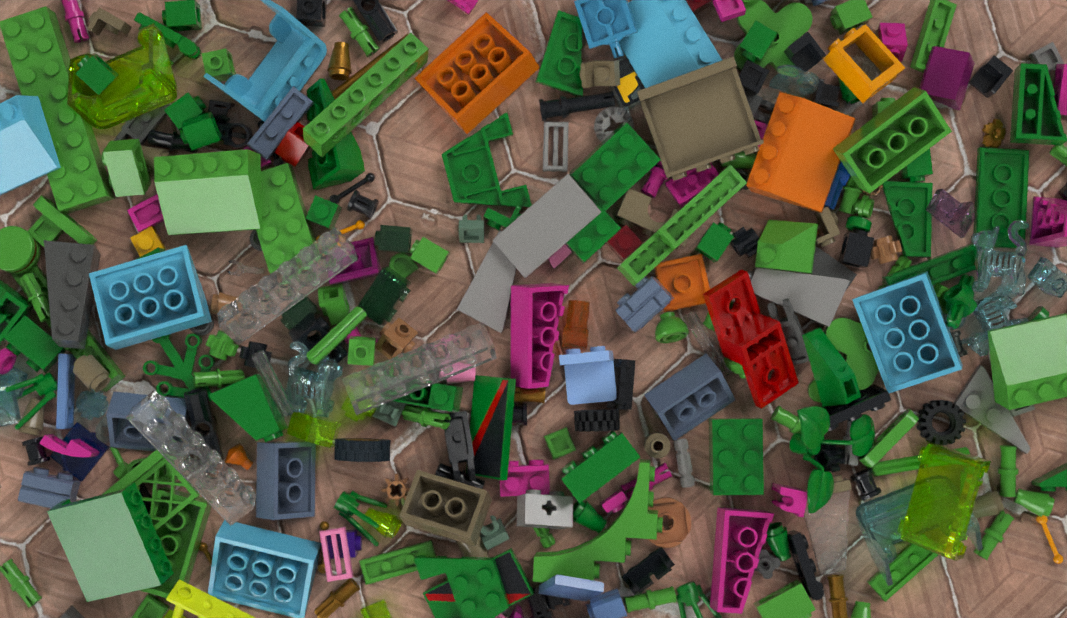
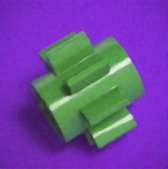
(221, 345)

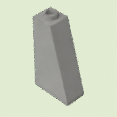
(490, 290)
(809, 294)

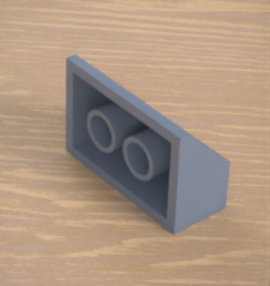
(690, 396)
(130, 437)
(285, 480)

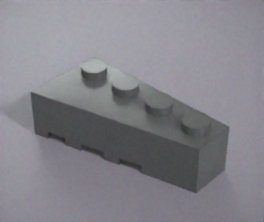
(70, 290)

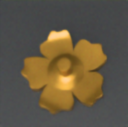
(994, 133)

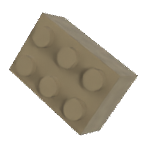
(446, 507)

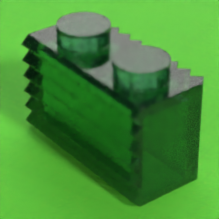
(384, 295)

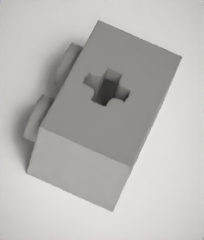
(558, 514)

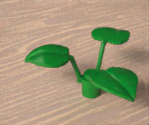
(814, 425)

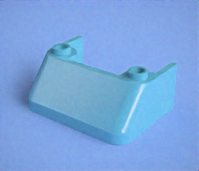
(286, 65)

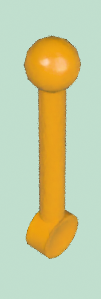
(359, 225)
(1058, 559)

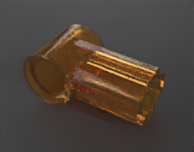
(576, 331)

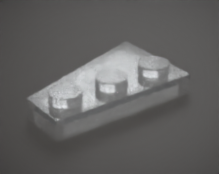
(829, 533)

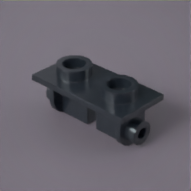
(624, 383)
(639, 576)

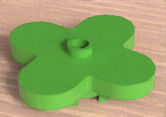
(789, 24)
(851, 340)

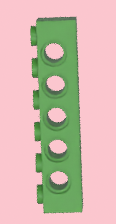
(365, 95)

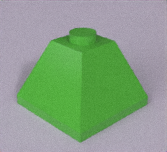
(787, 246)

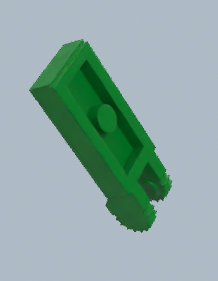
(171, 37)

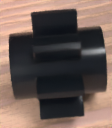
(745, 242)
(253, 347)
(830, 457)

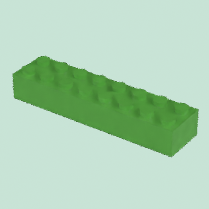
(43, 71)

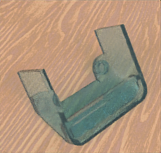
(880, 524)

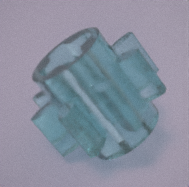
(92, 404)

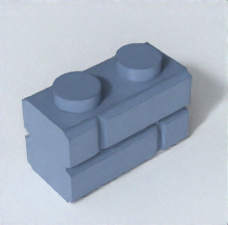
(643, 303)
(47, 489)

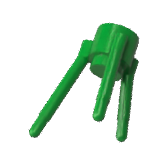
(44, 385)
(348, 505)
(688, 594)

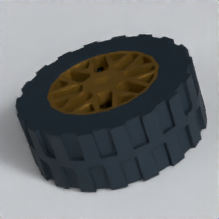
(362, 450)

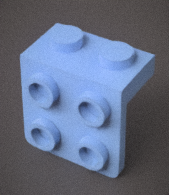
(589, 375)

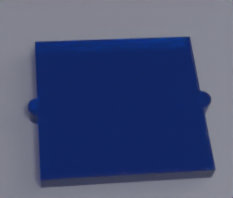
(80, 466)

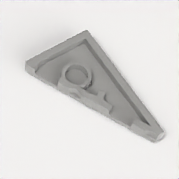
(979, 403)

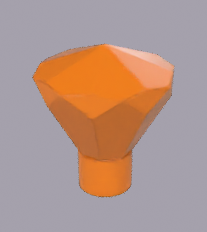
(237, 456)

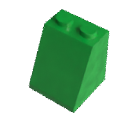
(251, 408)

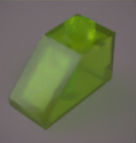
(314, 429)

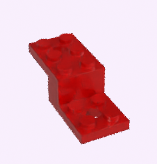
(751, 338)

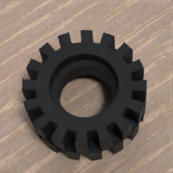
(954, 415)
(596, 420)

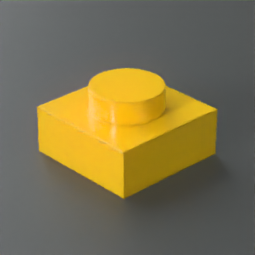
(147, 241)

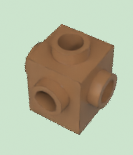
(396, 334)

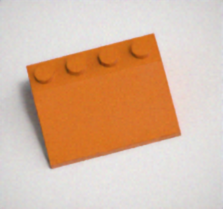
(477, 72)
(798, 152)

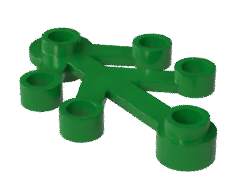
(183, 369)

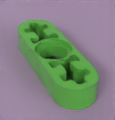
(64, 221)
(889, 438)

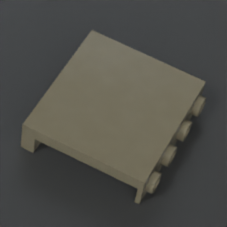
(700, 118)

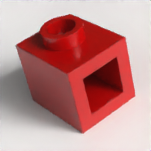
(292, 147)

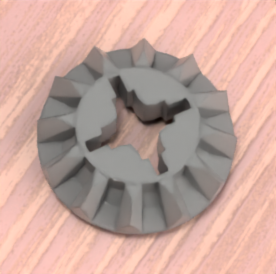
(603, 121)

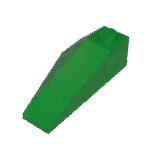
(344, 160)

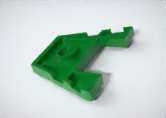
(473, 172)
(472, 581)

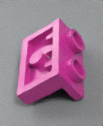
(687, 188)
(526, 477)

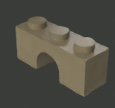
(635, 213)

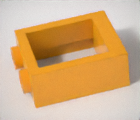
(852, 74)

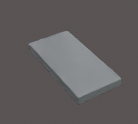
(547, 225)

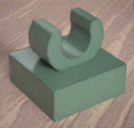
(471, 230)
(390, 412)
(494, 533)

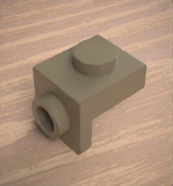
(827, 222)

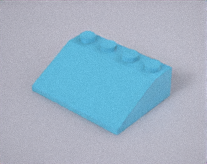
(666, 41)
(24, 143)
(149, 298)
(907, 333)
(263, 569)

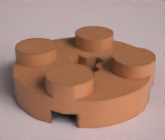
(681, 522)

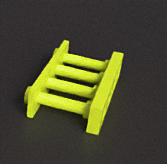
(199, 603)

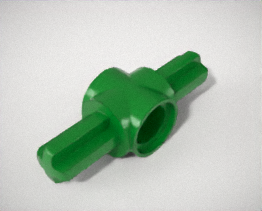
(960, 301)

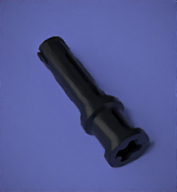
(564, 106)

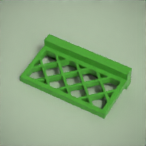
(142, 473)

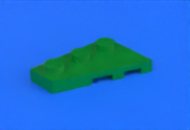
(562, 56)
(908, 212)

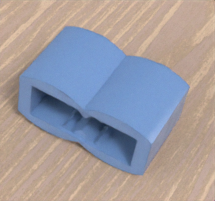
(607, 605)

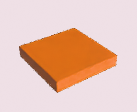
(684, 280)

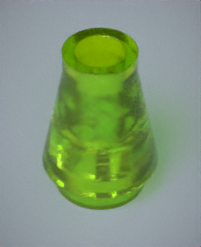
(388, 523)

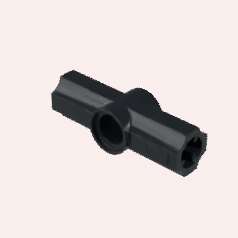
(377, 20)
(201, 412)

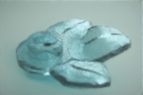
(795, 81)

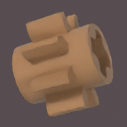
(885, 249)
(390, 488)

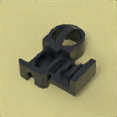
(222, 119)
(541, 603)

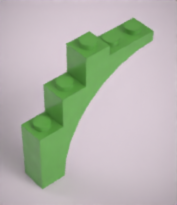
(610, 544)

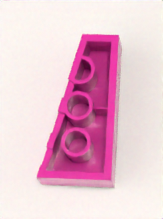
(1049, 222)
(534, 331)
(736, 556)

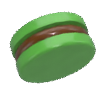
(18, 250)

